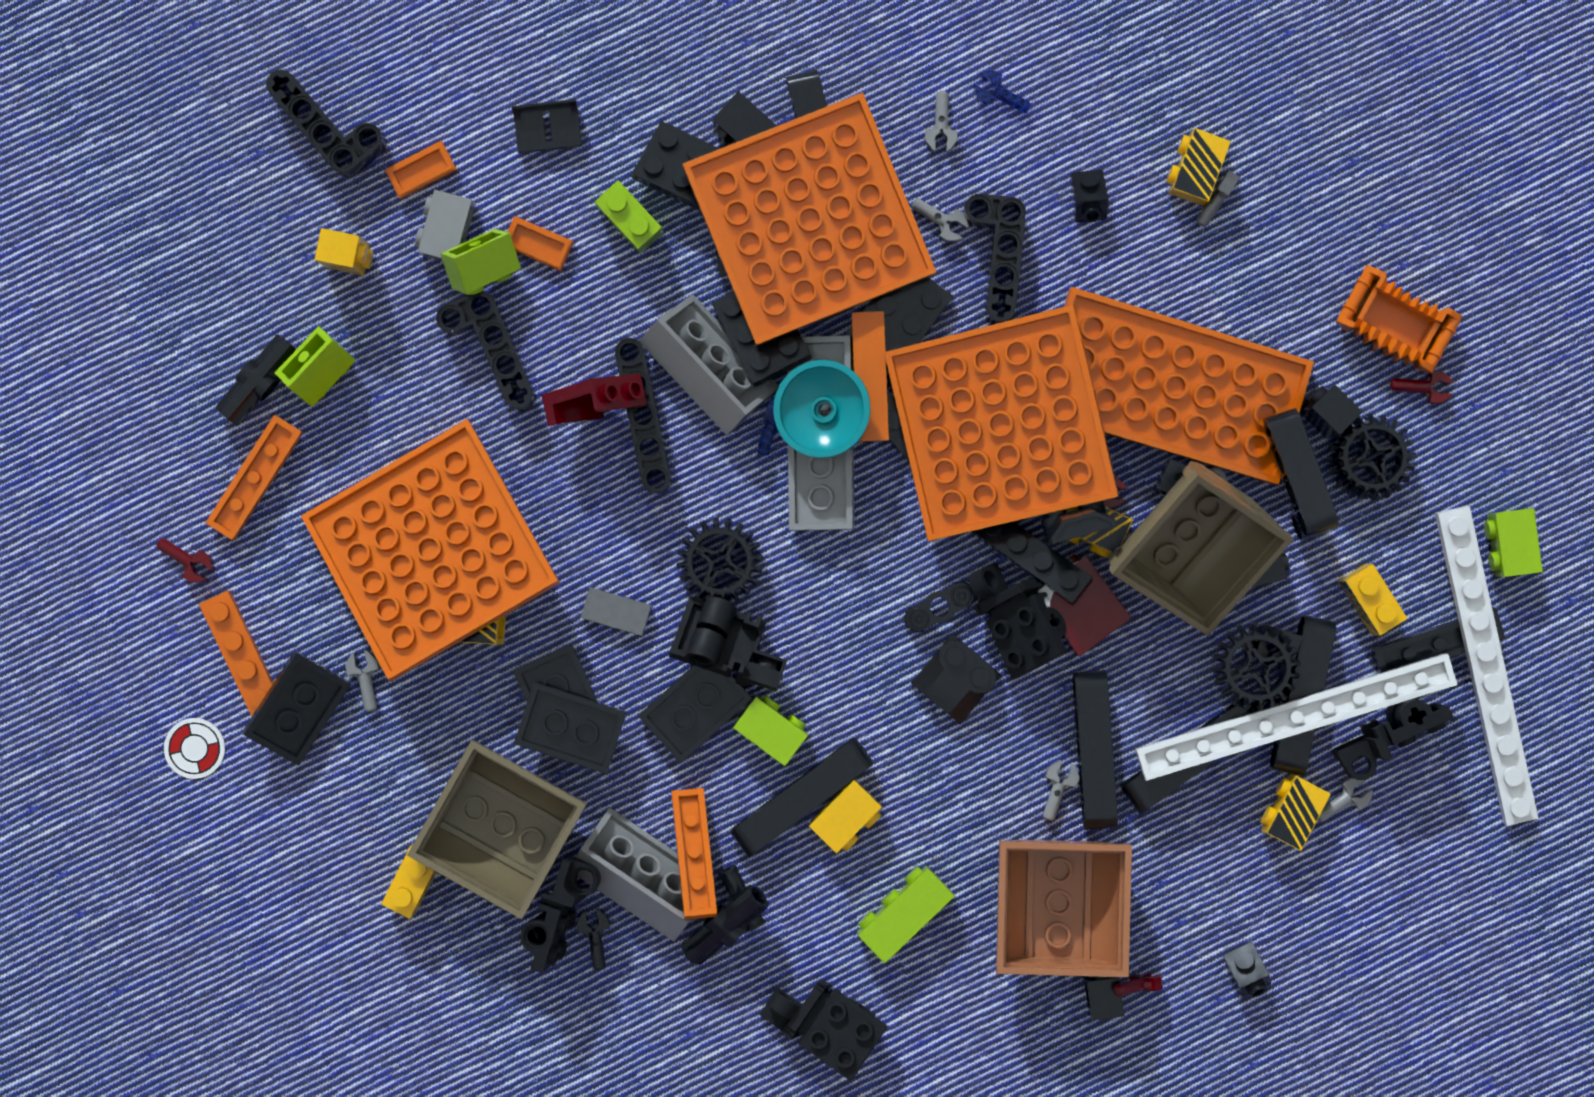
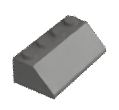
(705, 364)
(636, 872)

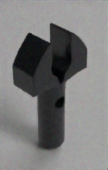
(595, 937)

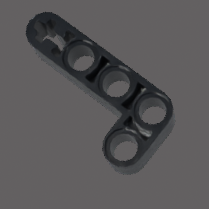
(318, 121)
(998, 260)
(494, 353)
(1301, 475)

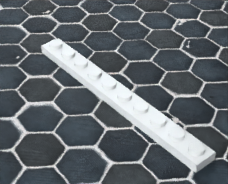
(1486, 665)
(1296, 716)

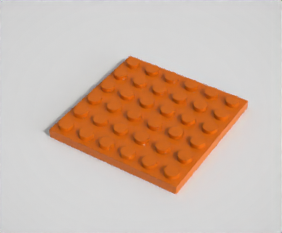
(809, 218)
(1001, 423)
(429, 550)

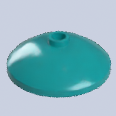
(799, 407)

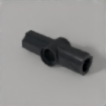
(255, 381)
(726, 927)

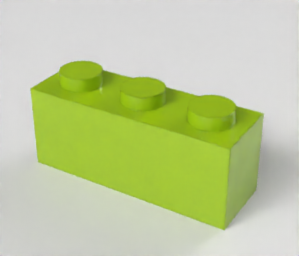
(904, 913)

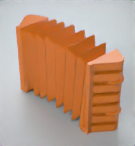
(1397, 322)

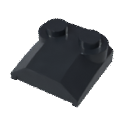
(1085, 520)
(956, 678)

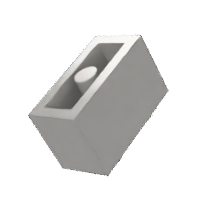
(445, 224)

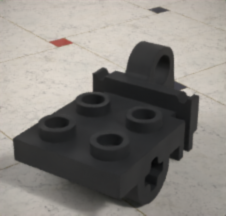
(1020, 621)
(725, 640)
(1396, 731)
(547, 931)
(830, 1025)

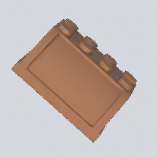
(1063, 908)

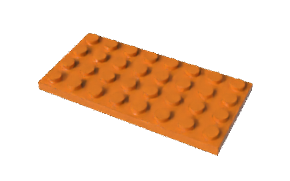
(1187, 385)

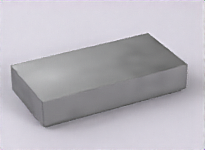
(616, 611)

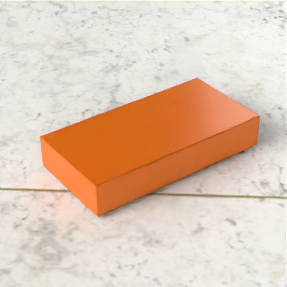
(421, 170)
(539, 243)

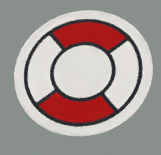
(194, 748)

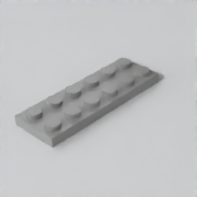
(822, 487)

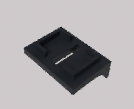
(531, 127)

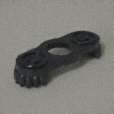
(920, 616)

